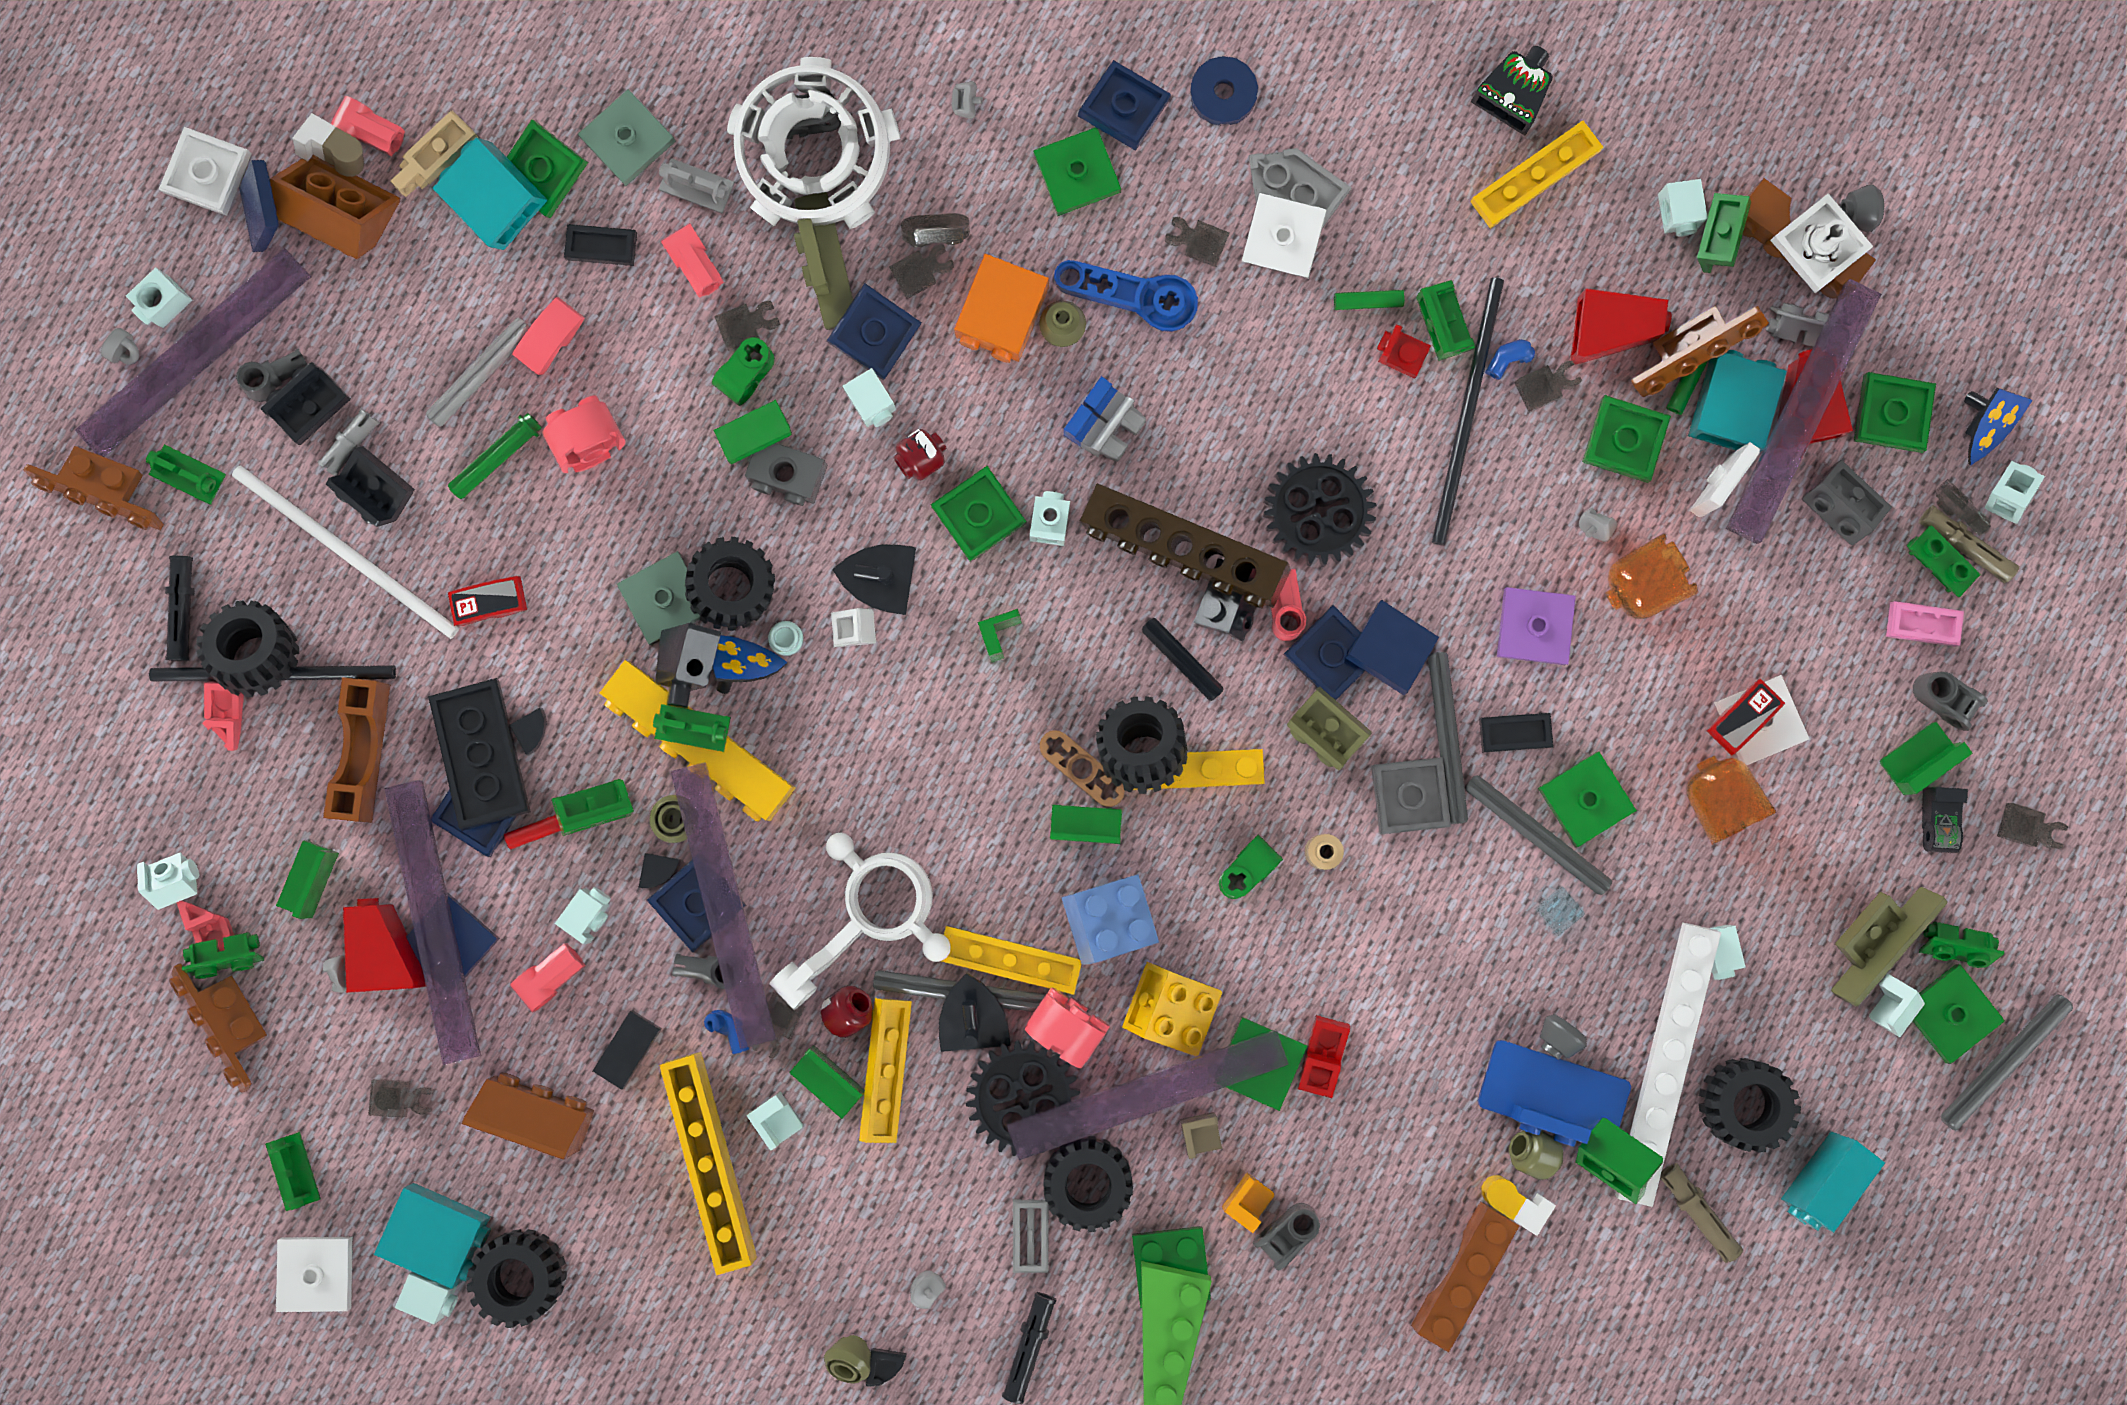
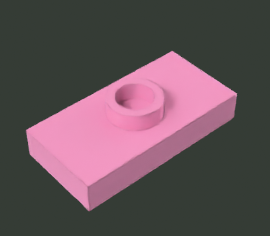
(1925, 624)

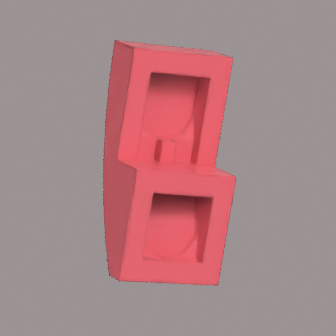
(547, 335)

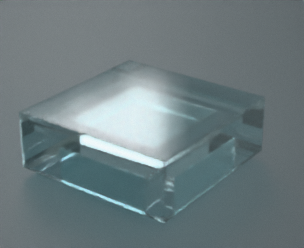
(1559, 911)

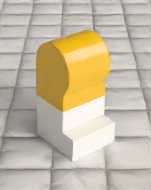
(1505, 1198)

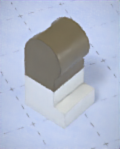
(329, 144)

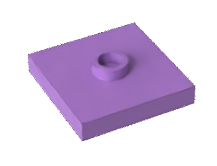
(1536, 626)

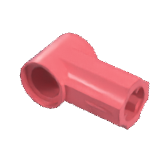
(368, 127)
(689, 254)
(1288, 604)
(540, 982)

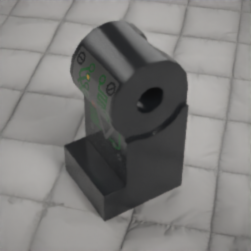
(1943, 819)

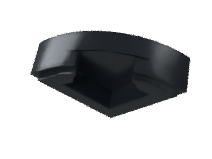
(530, 730)
(657, 870)
(884, 1366)

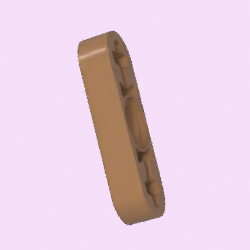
(1082, 754)

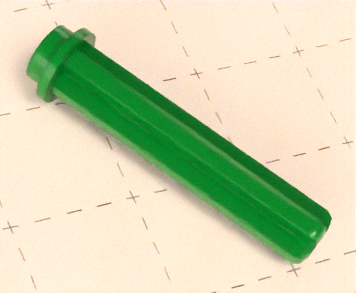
(494, 456)

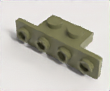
(825, 261)
(1881, 938)

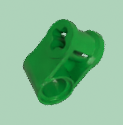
(741, 373)
(1253, 864)

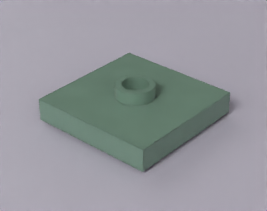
(626, 137)
(659, 597)

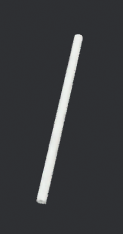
(345, 551)

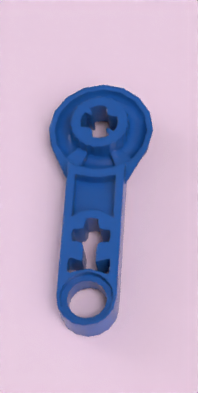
(1135, 294)

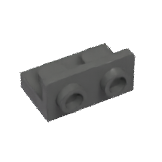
(1847, 503)

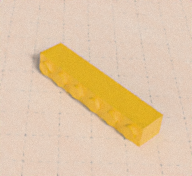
(734, 770)
(708, 1163)

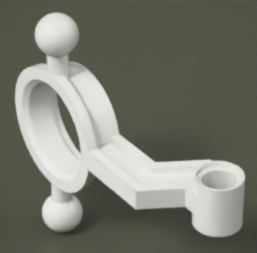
(795, 983)

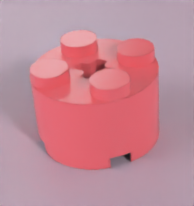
(582, 435)
(1066, 1028)

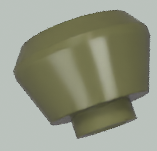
(1058, 331)
(661, 822)
(848, 1359)

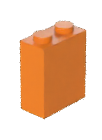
(1001, 309)

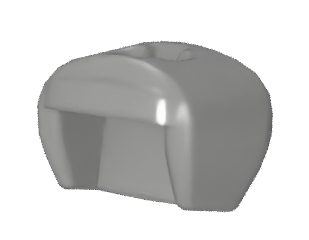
(964, 99)
(1597, 525)
(337, 972)
(926, 1289)

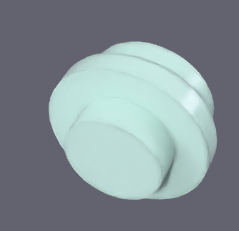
(785, 638)

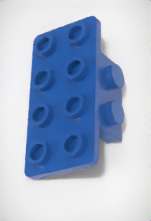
(1550, 1093)

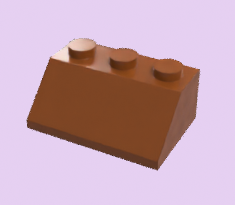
(332, 206)
(530, 1116)

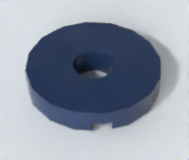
(1223, 71)

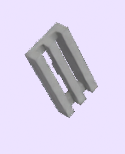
(1030, 1204)

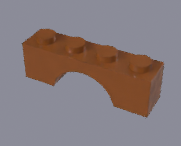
(1771, 214)
(363, 718)
(1454, 1299)

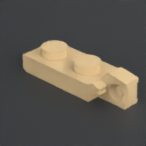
(433, 154)

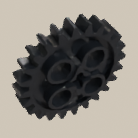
(1330, 538)
(1011, 1067)

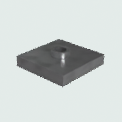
(1411, 796)

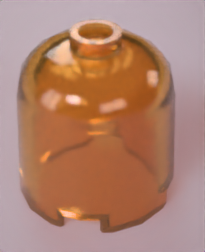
(1649, 579)
(1727, 797)

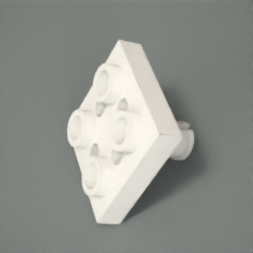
(1831, 234)

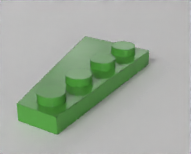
(1170, 1329)

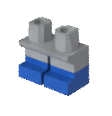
(1100, 418)

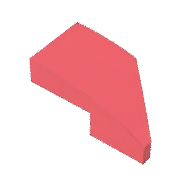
(223, 713)
(204, 923)

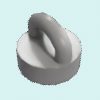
(116, 346)

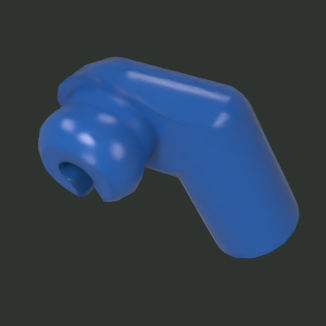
(1508, 353)
(723, 1023)

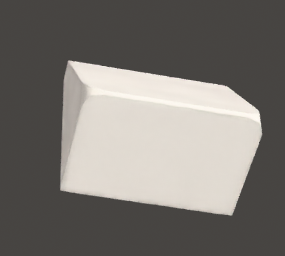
(853, 627)

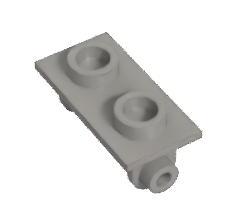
(695, 185)
(1790, 322)

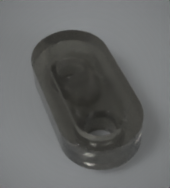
(935, 228)

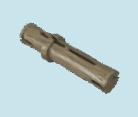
(1970, 545)
(1692, 1201)

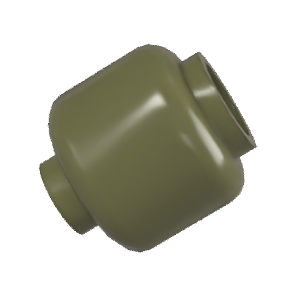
(1536, 1154)

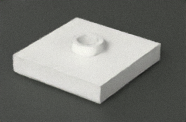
(205, 171)
(1284, 235)
(1724, 480)
(1779, 733)
(314, 1274)

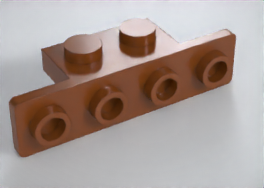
(1694, 344)
(98, 482)
(225, 1019)

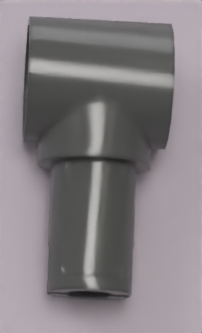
(272, 372)
(699, 968)

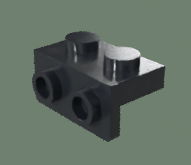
(305, 402)
(371, 488)
(1227, 612)

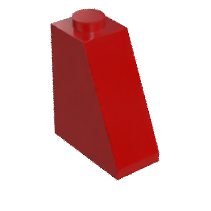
(1616, 323)
(1836, 417)
(378, 950)

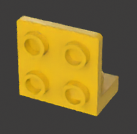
(1172, 1009)

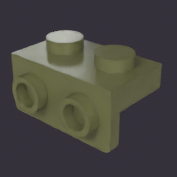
(1328, 729)

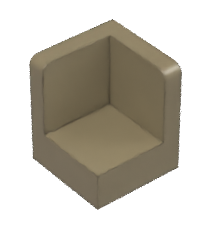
(1200, 1134)

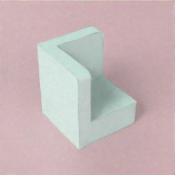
(1897, 1006)
(775, 1121)

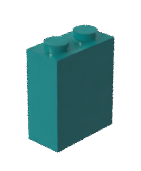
(489, 193)
(1737, 401)
(1832, 1182)
(433, 1235)

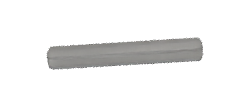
(477, 373)

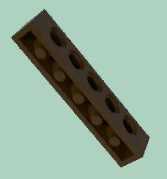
(1109, 504)

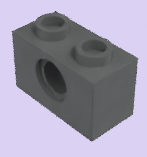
(806, 478)

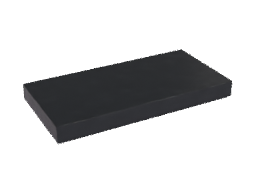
(479, 754)

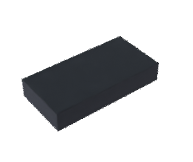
(600, 245)
(1516, 732)
(627, 1049)

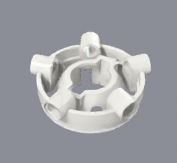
(773, 126)

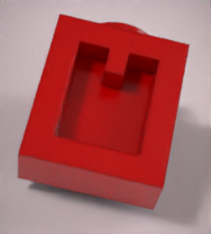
(1402, 351)

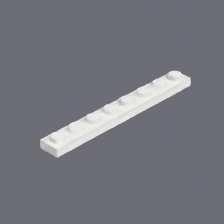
(1673, 1044)

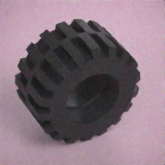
(734, 555)
(231, 630)
(1136, 721)
(1777, 1111)
(1094, 1214)
(492, 1294)

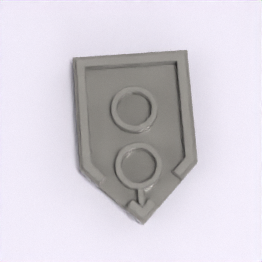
(1297, 179)

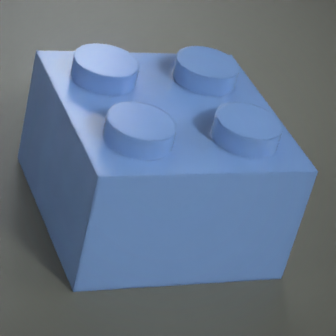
(1110, 920)

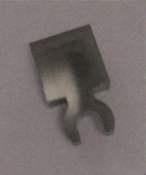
(1203, 242)
(916, 273)
(740, 324)
(1544, 387)
(1955, 502)
(2028, 827)
(784, 1021)
(393, 1098)

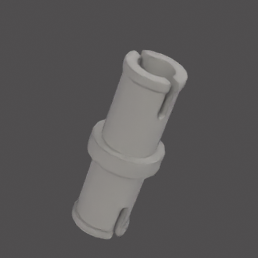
(347, 442)

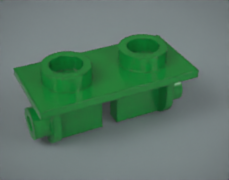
(185, 473)
(1943, 561)
(691, 727)
(1975, 948)
(207, 959)
(293, 1171)

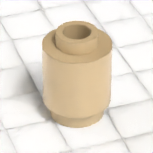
(1313, 847)

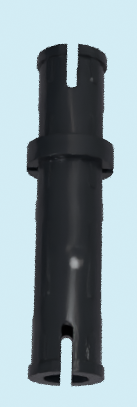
(179, 604)
(1034, 1333)

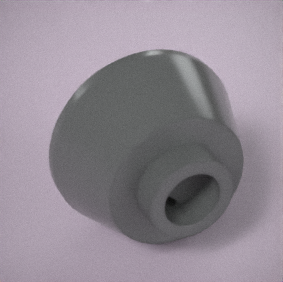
(1864, 207)
(1561, 1037)

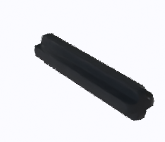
(1182, 659)

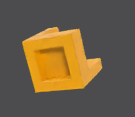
(1248, 1202)

